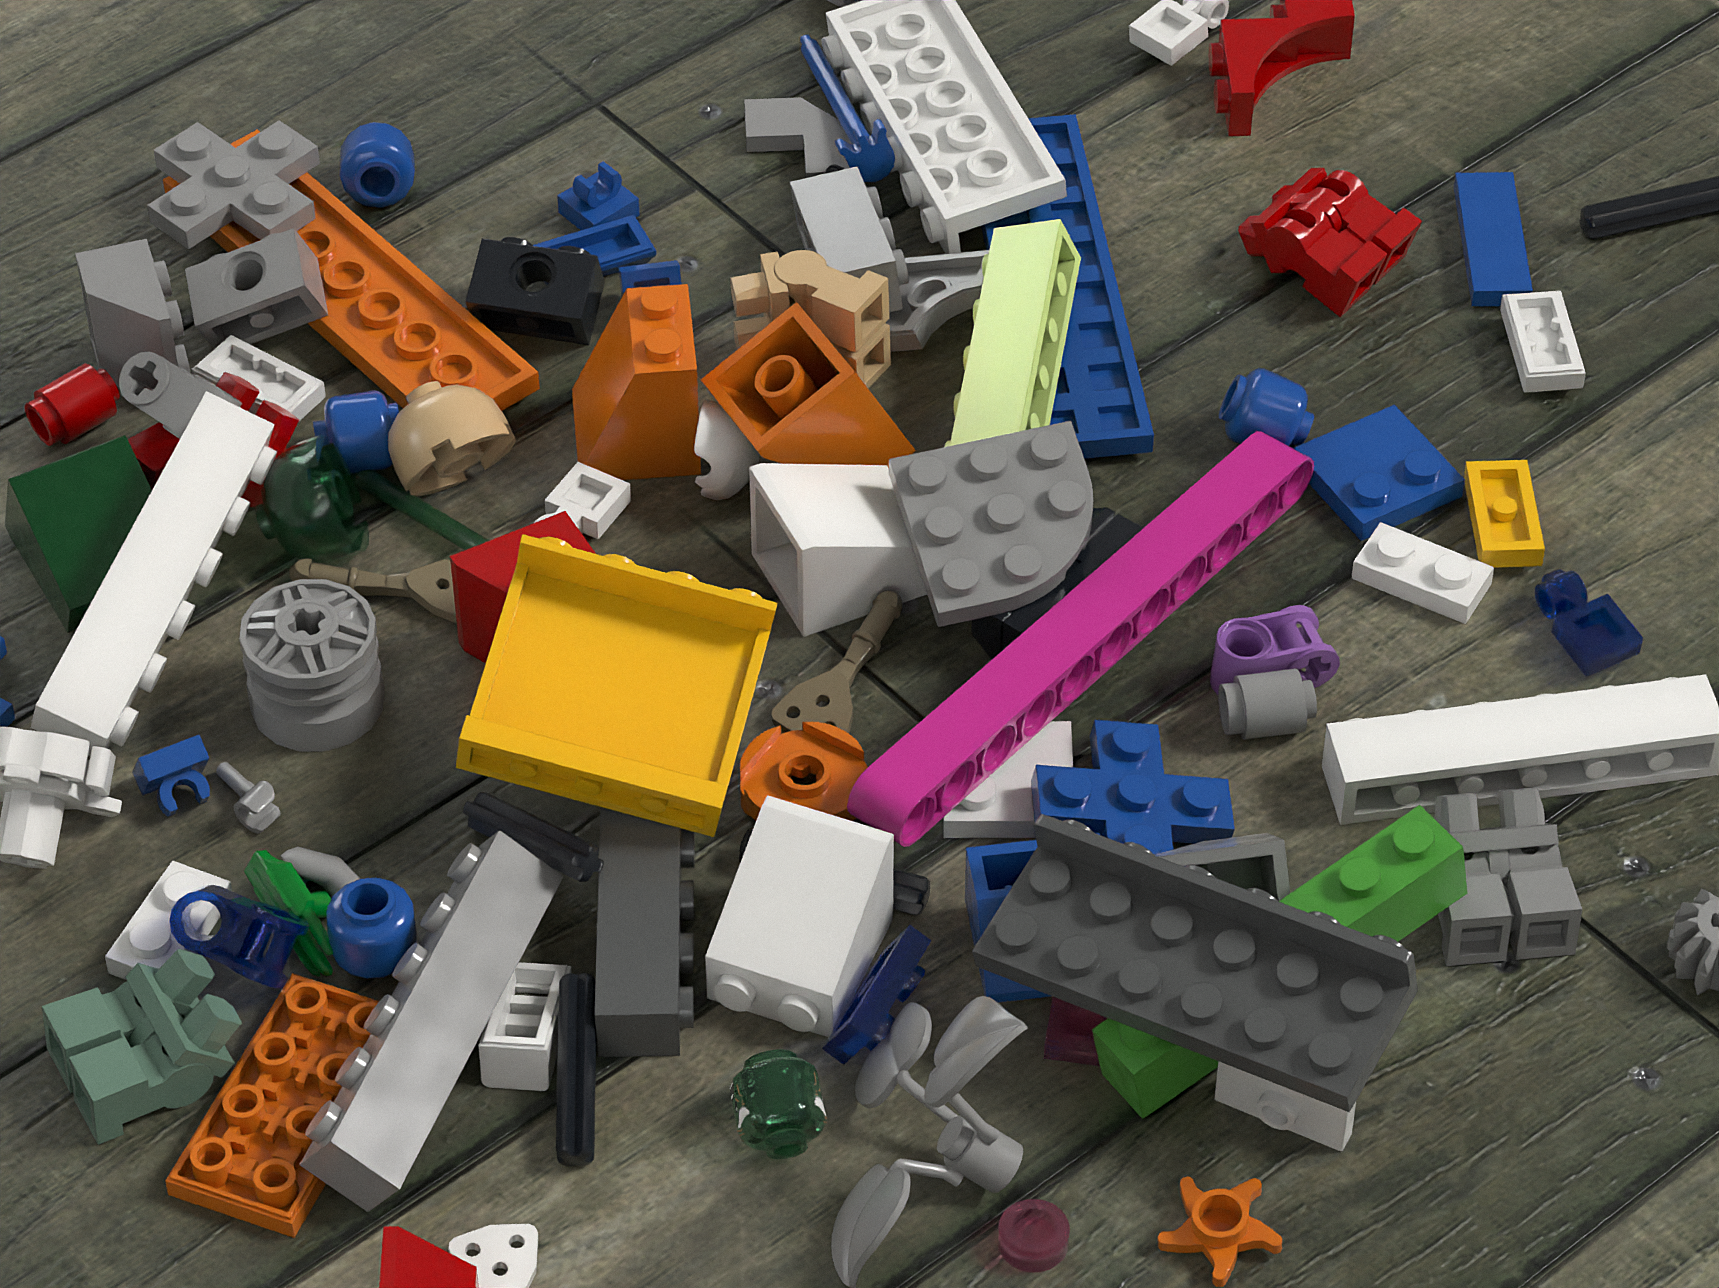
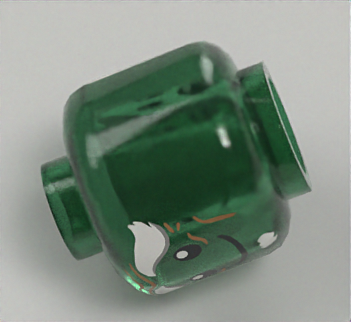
(778, 1103)

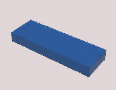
(1491, 236)

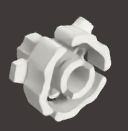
(38, 782)

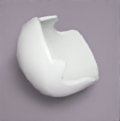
(726, 451)

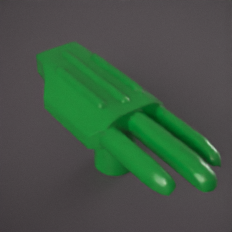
(281, 886)

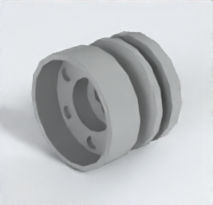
(312, 665)

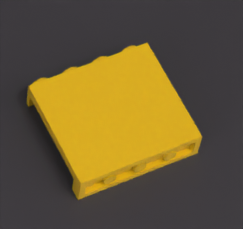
(617, 685)

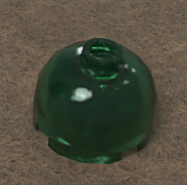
(311, 503)

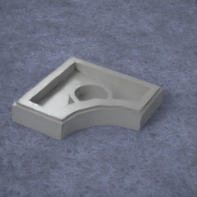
(936, 292)

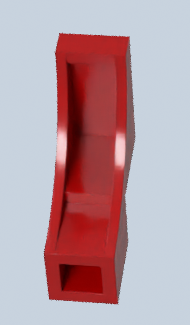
(1264, 50)

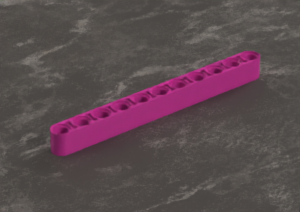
(1078, 640)

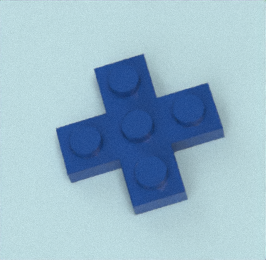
(1130, 795)

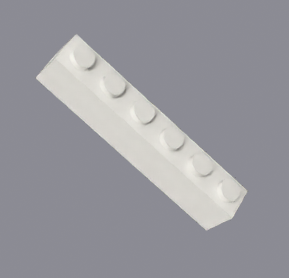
(154, 575)
(1541, 742)

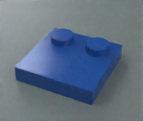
(1380, 472)

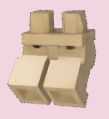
(842, 306)

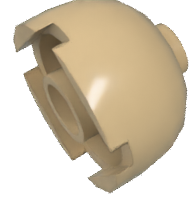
(444, 435)

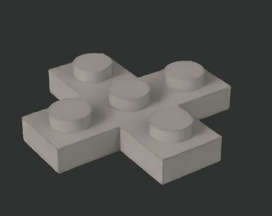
(233, 183)

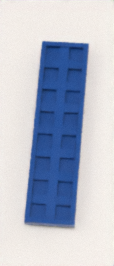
(1098, 369)

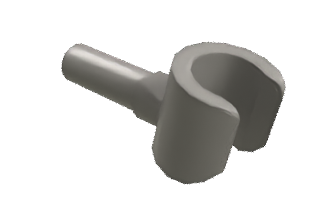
(255, 805)

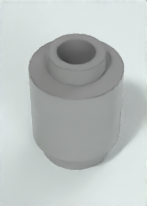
(1266, 704)

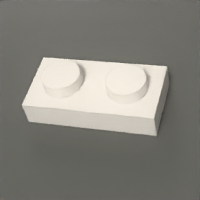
(1422, 572)
(148, 934)

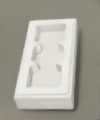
(1542, 341)
(273, 377)
(1284, 1107)

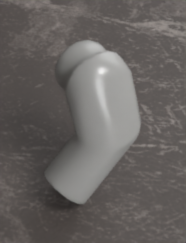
(320, 868)

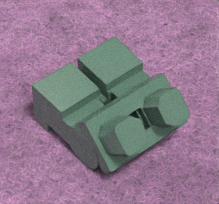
(141, 1043)

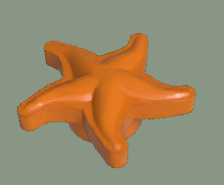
(1220, 1226)

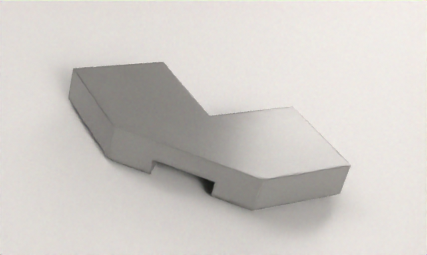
(792, 126)

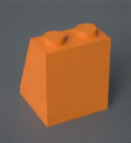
(641, 389)
(803, 399)

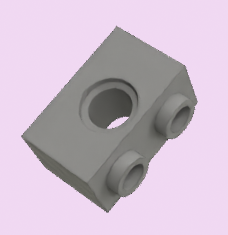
(257, 290)

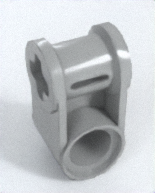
(165, 390)

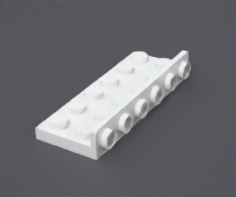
(946, 112)

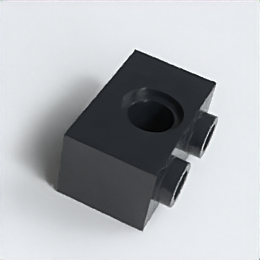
(558, 312)

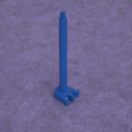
(868, 152)

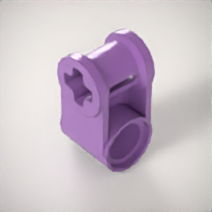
(1273, 644)

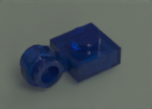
(1592, 631)

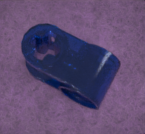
(242, 934)

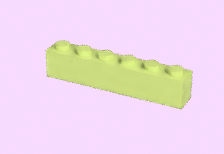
(1017, 332)

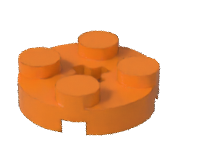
(815, 749)

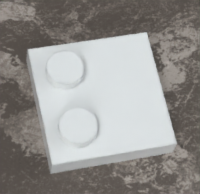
(1004, 800)

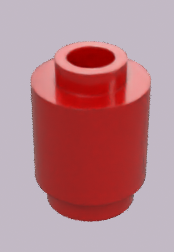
(72, 404)

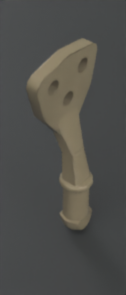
(417, 584)
(835, 684)

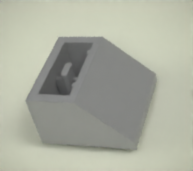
(128, 306)

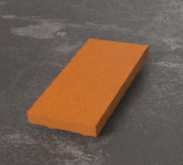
(254, 1133)

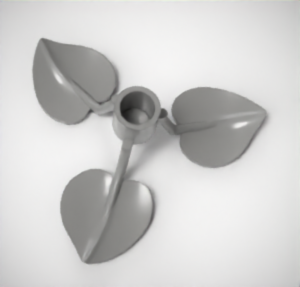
(967, 1141)

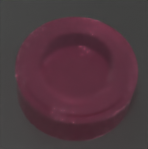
(1033, 1235)

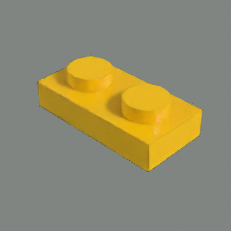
(1504, 513)

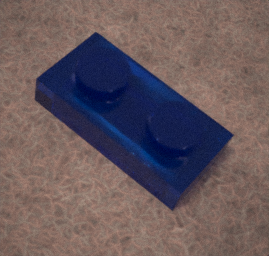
(890, 978)

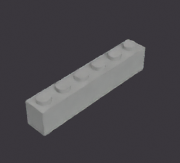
(430, 1021)

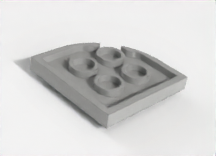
(995, 518)

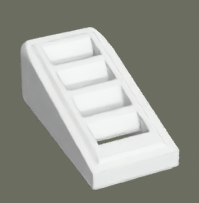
(522, 1032)

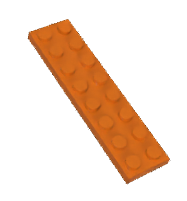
(390, 312)

